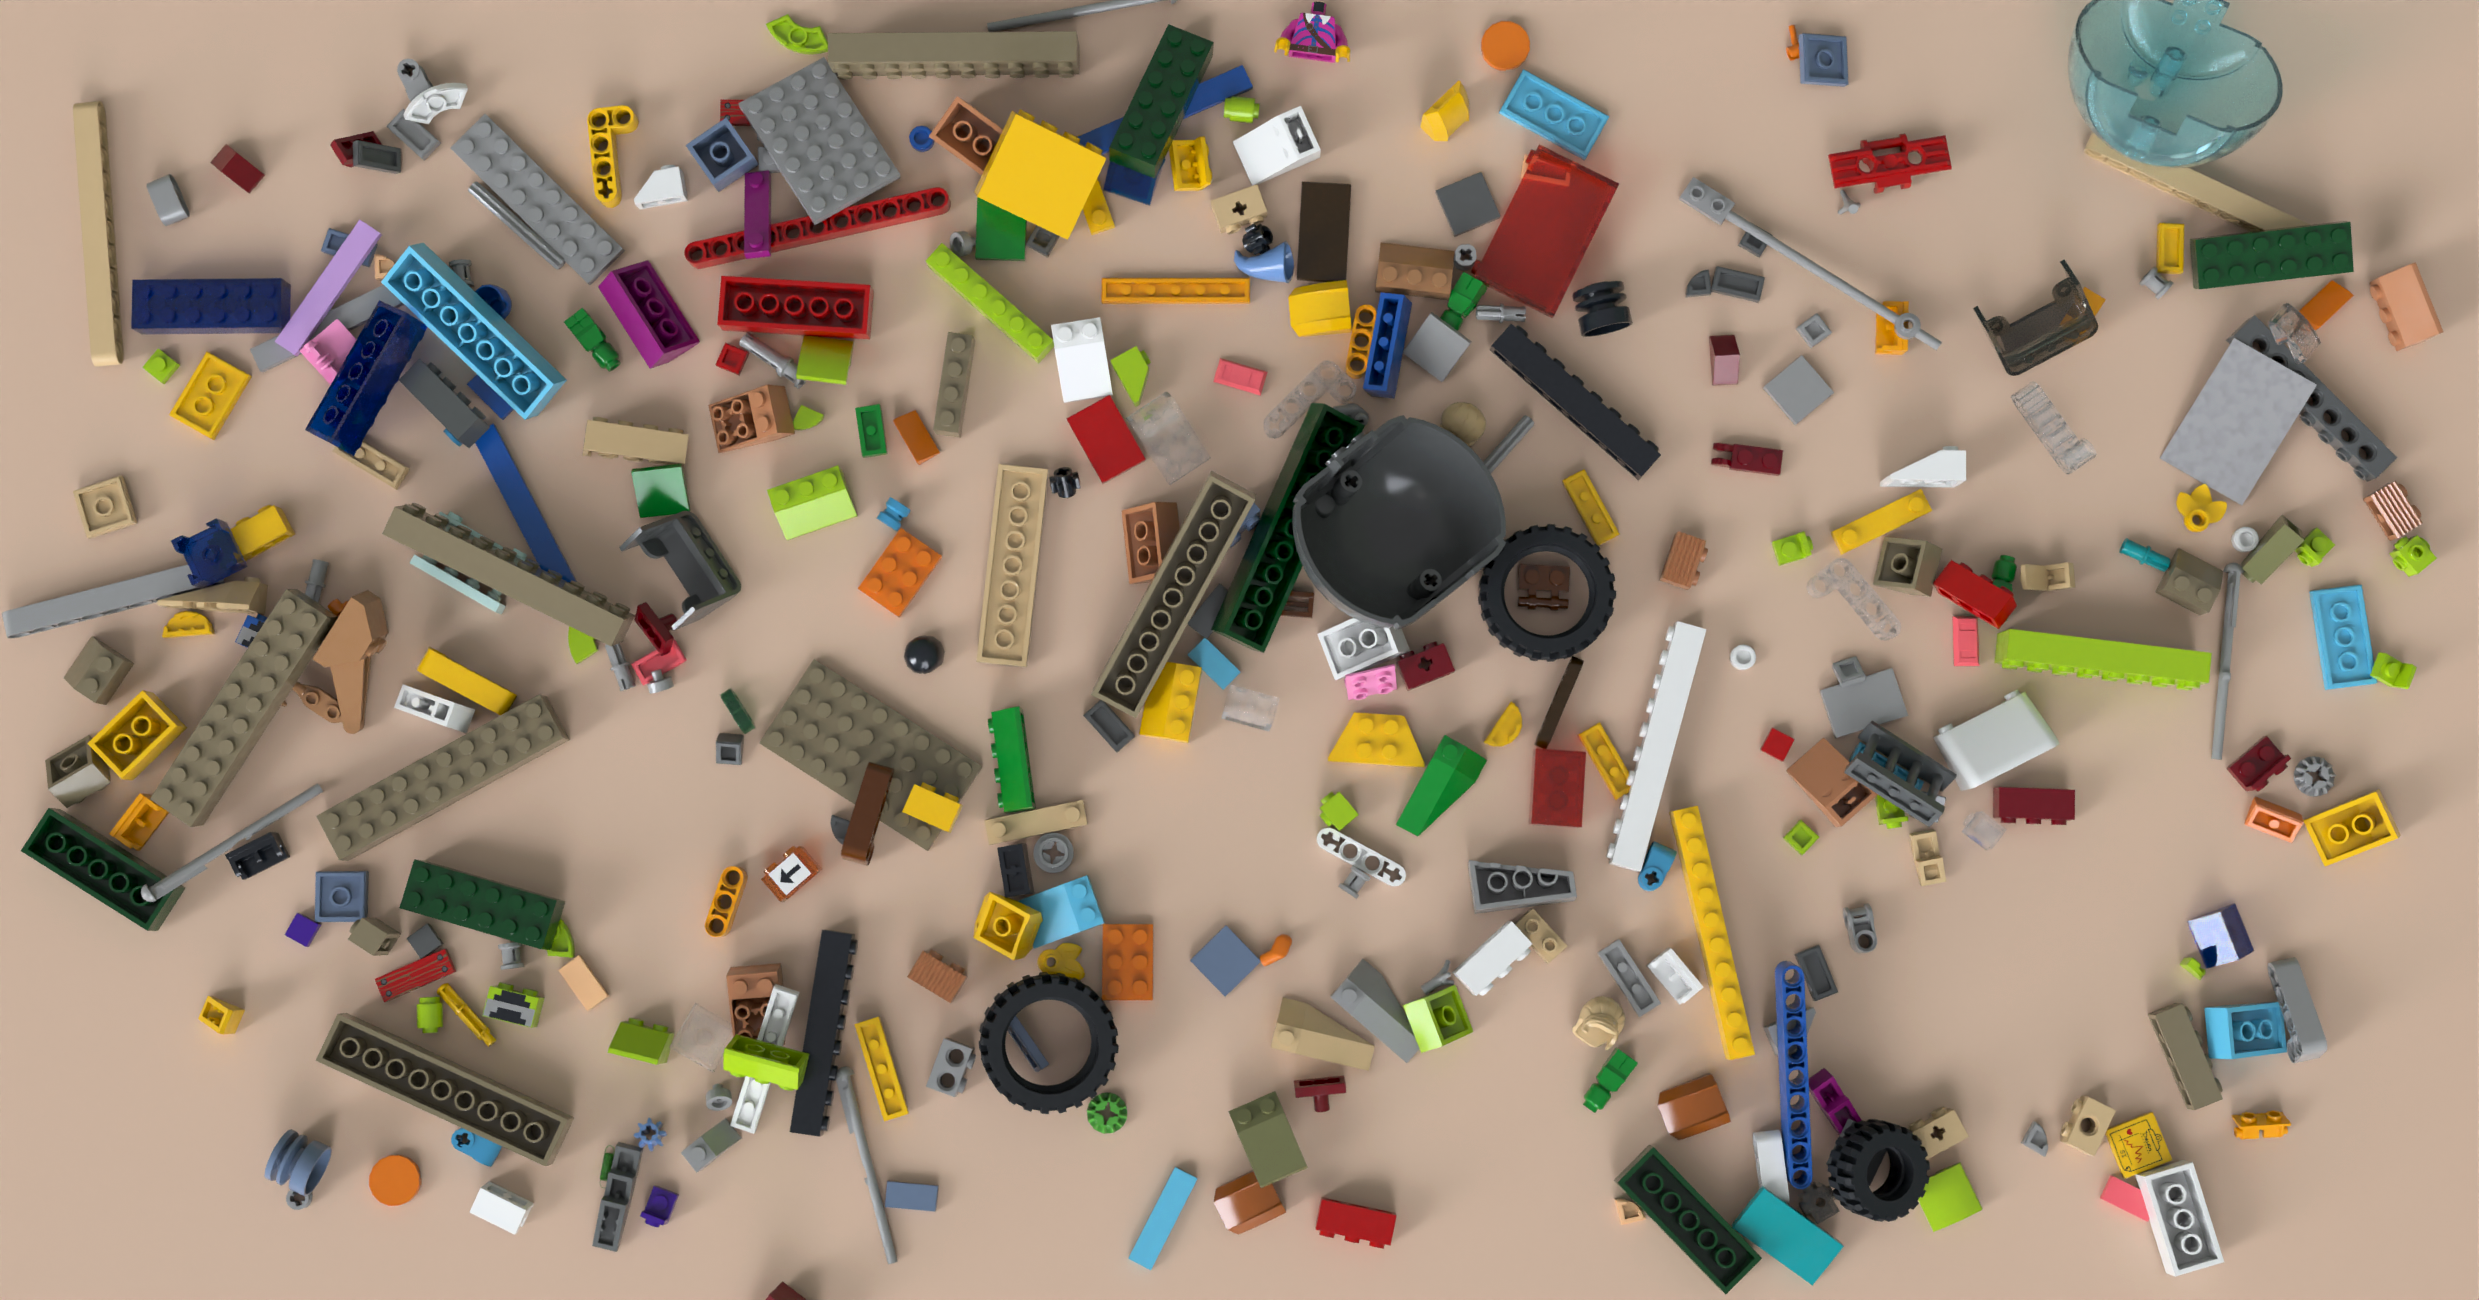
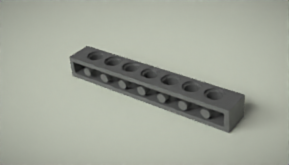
(2378, 455)

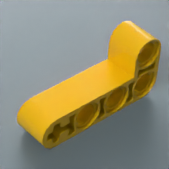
(609, 156)
(465, 681)

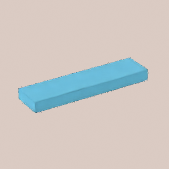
(1163, 1218)

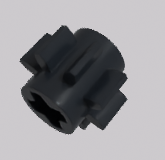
(1257, 239)
(1064, 482)

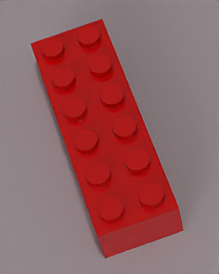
(795, 307)

